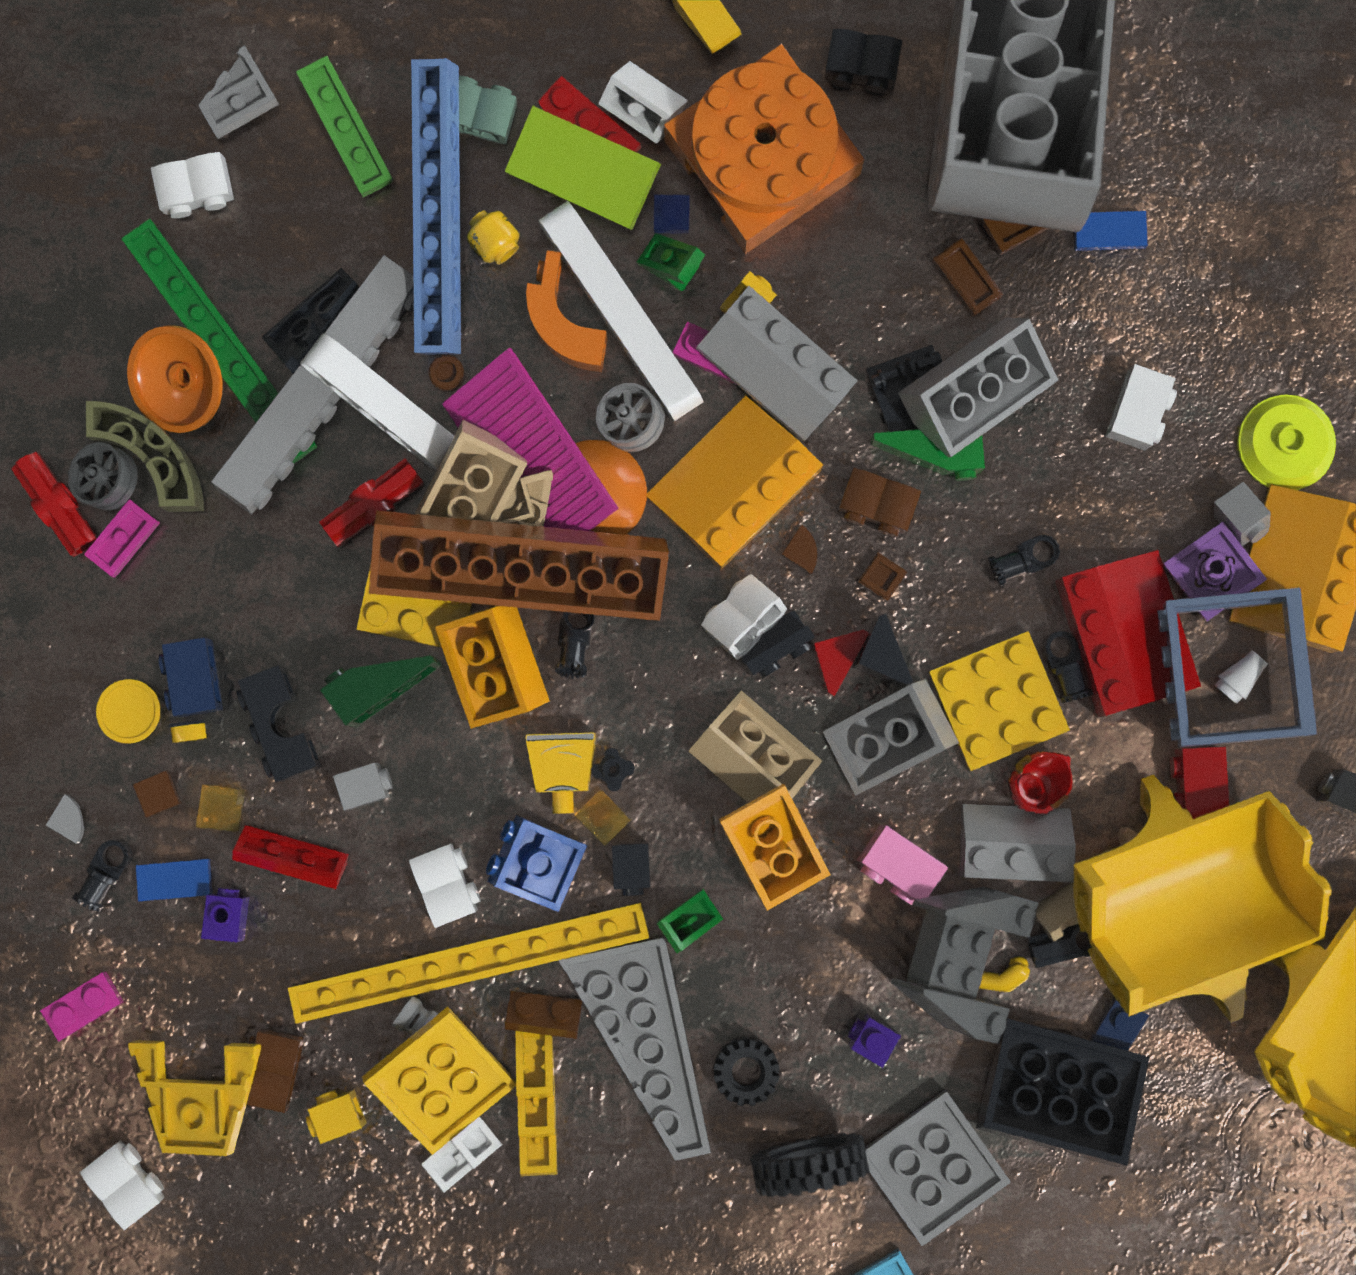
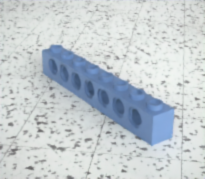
(436, 206)

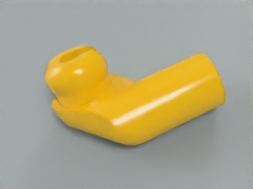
(1009, 979)

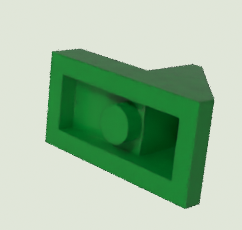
(671, 260)

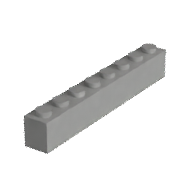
(307, 402)

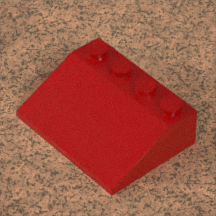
(1118, 633)

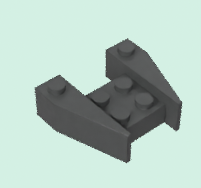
(954, 953)

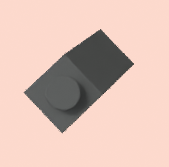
(1339, 792)

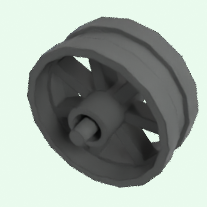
(90, 466)

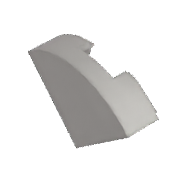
(68, 819)

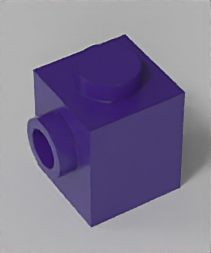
(225, 916)
(873, 1039)

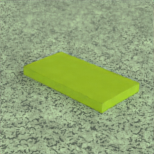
(582, 167)

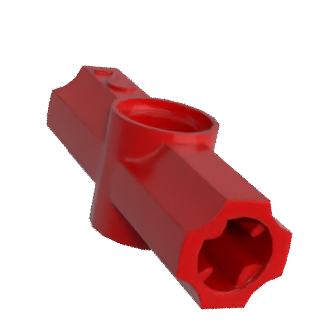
(368, 498)
(54, 503)

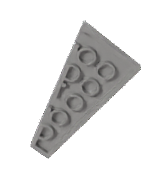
(641, 1020)

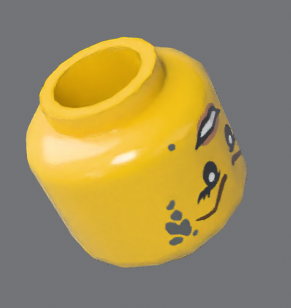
(493, 237)

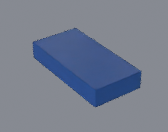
(1113, 231)
(174, 880)

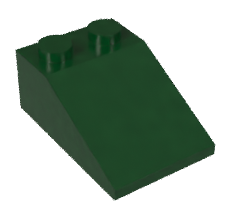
(368, 689)

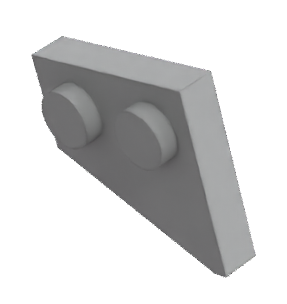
(237, 96)

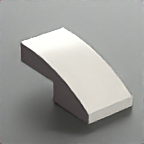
(461, 1154)

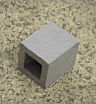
(1243, 514)
(363, 786)

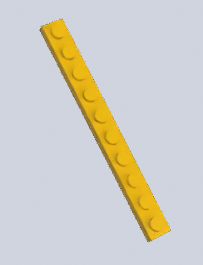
(468, 962)

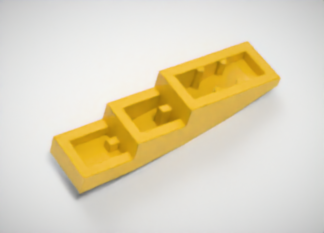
(708, 21)
(536, 1104)

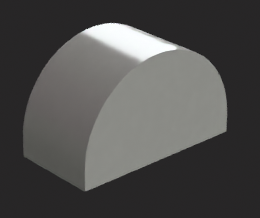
(1030, 102)

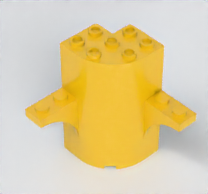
(1199, 900)
(1313, 1041)

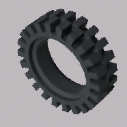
(809, 1165)

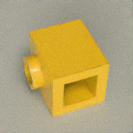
(335, 1115)

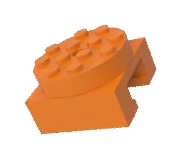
(759, 183)

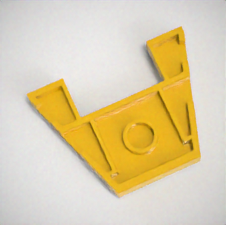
(196, 1114)

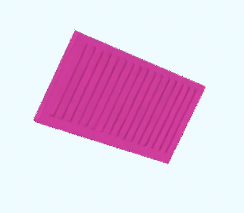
(514, 410)

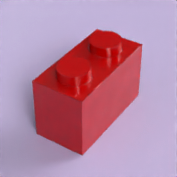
(1200, 779)

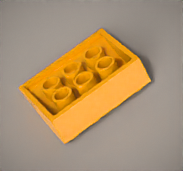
(734, 482)
(1312, 550)

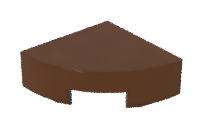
(802, 550)

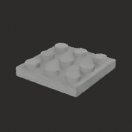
(934, 1168)

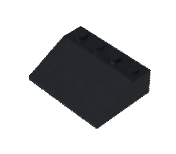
(1064, 1093)

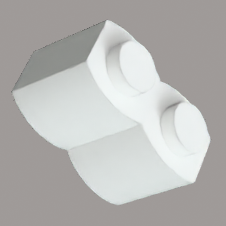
(192, 184)
(743, 616)
(444, 884)
(123, 1184)

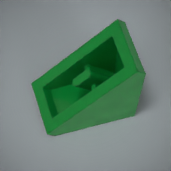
(689, 921)

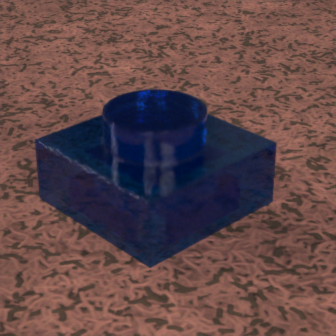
(671, 213)

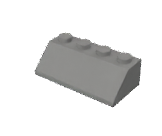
(776, 364)
(979, 385)

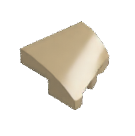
(528, 500)
(1057, 912)

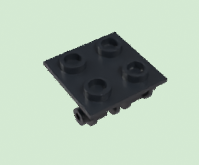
(895, 375)

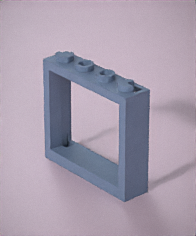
(1297, 659)

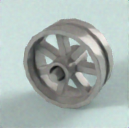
(630, 417)

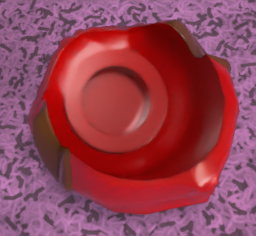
(1041, 782)

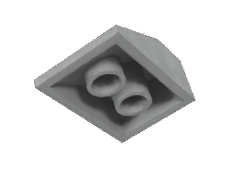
(890, 736)

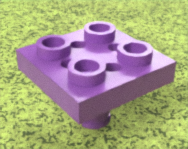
(1218, 545)

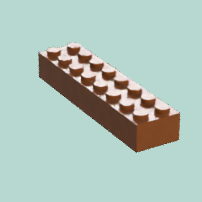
(518, 565)

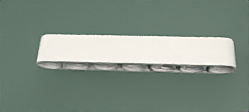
(620, 311)

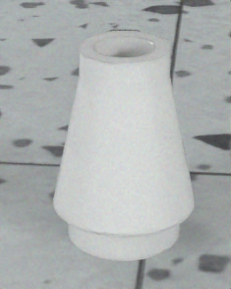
(1241, 677)

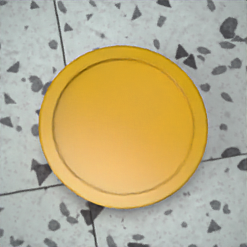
(128, 711)

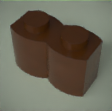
(879, 502)
(275, 1070)

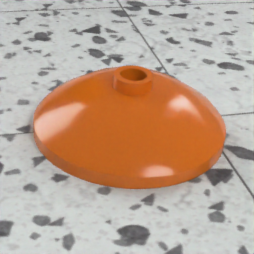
(160, 379)
(622, 480)

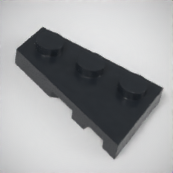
(307, 321)

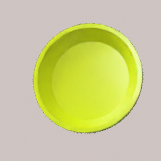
(1286, 442)

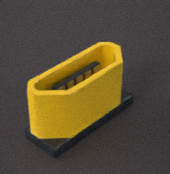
(188, 731)

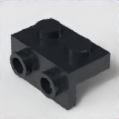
(783, 639)

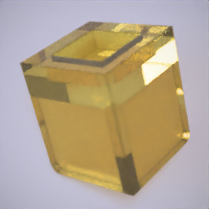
(220, 808)
(603, 817)

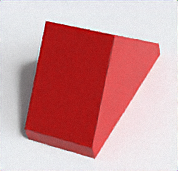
(836, 657)

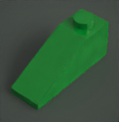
(919, 449)

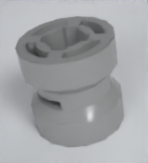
(408, 1015)

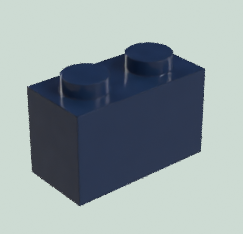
(191, 677)

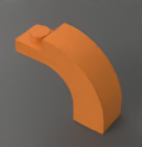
(568, 342)

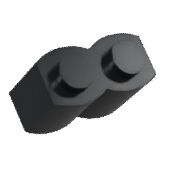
(863, 60)

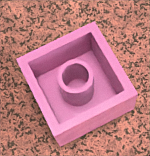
(901, 864)

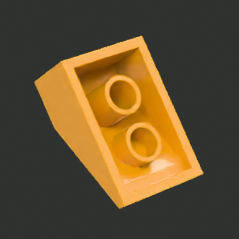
(774, 847)

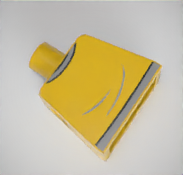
(561, 765)

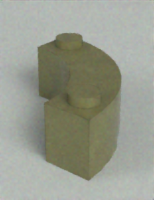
(164, 458)

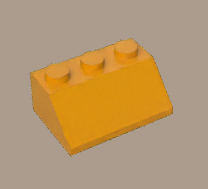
(492, 665)

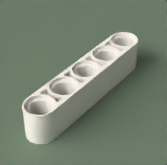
(377, 400)

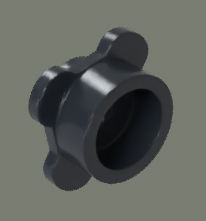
(602, 770)

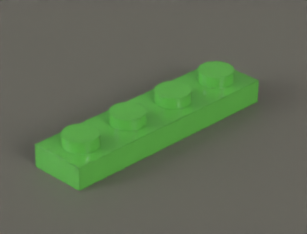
(345, 126)

